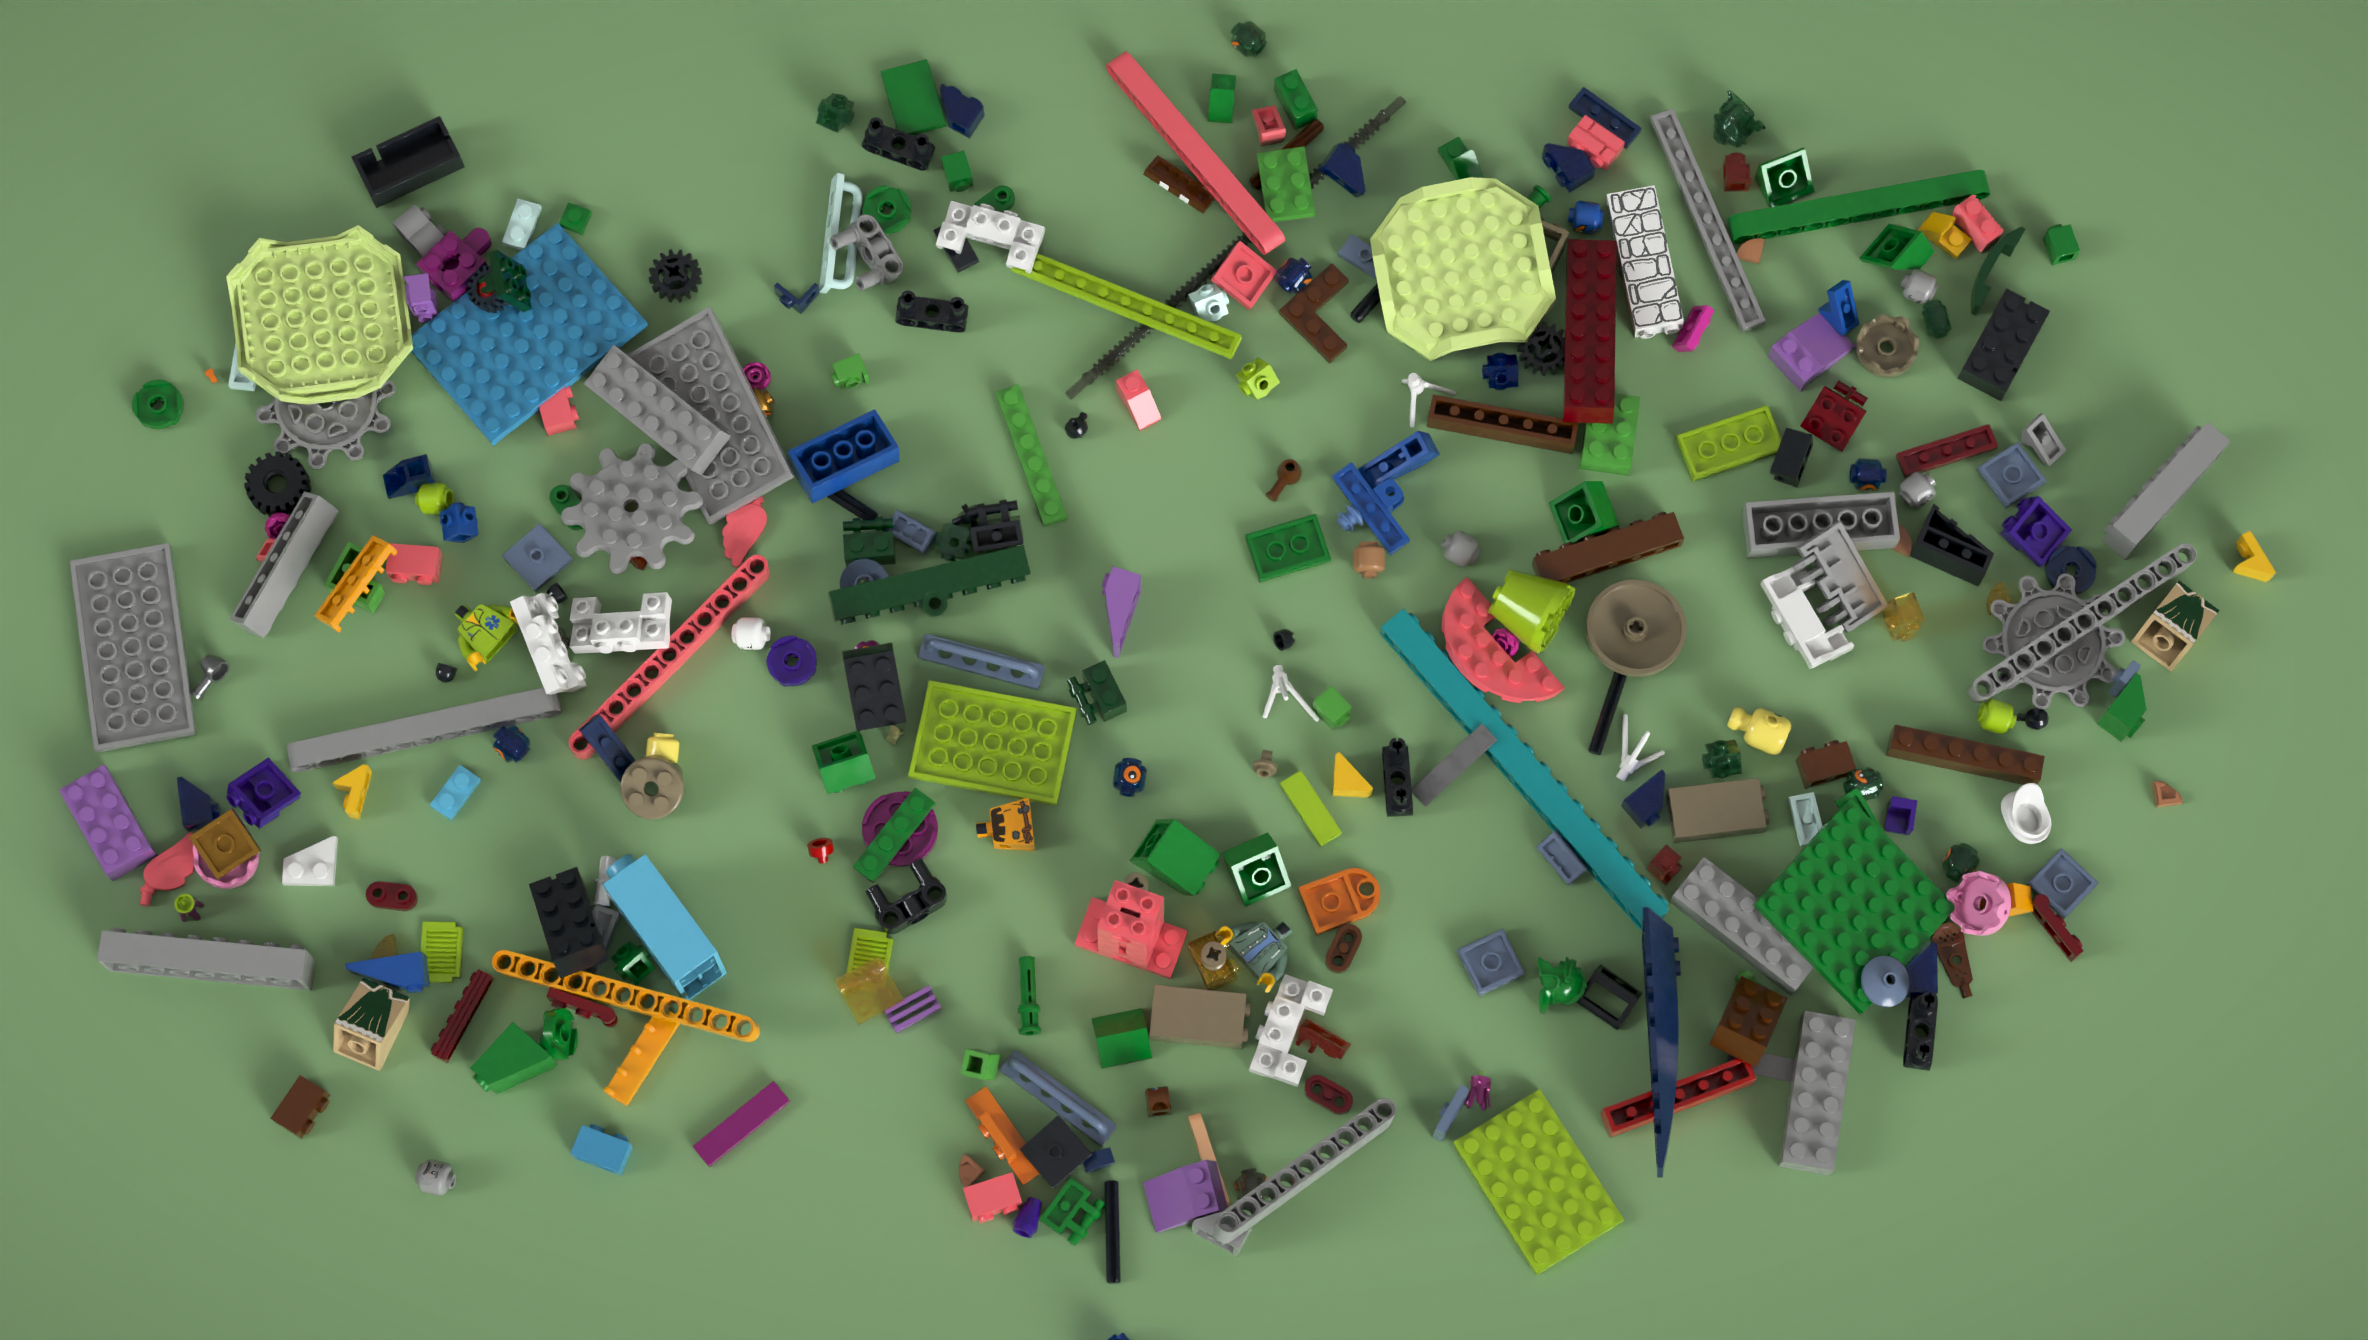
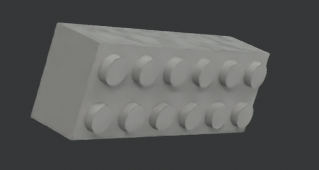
(657, 410)
(2164, 489)
(1782, 525)
(1729, 915)
(1817, 1093)

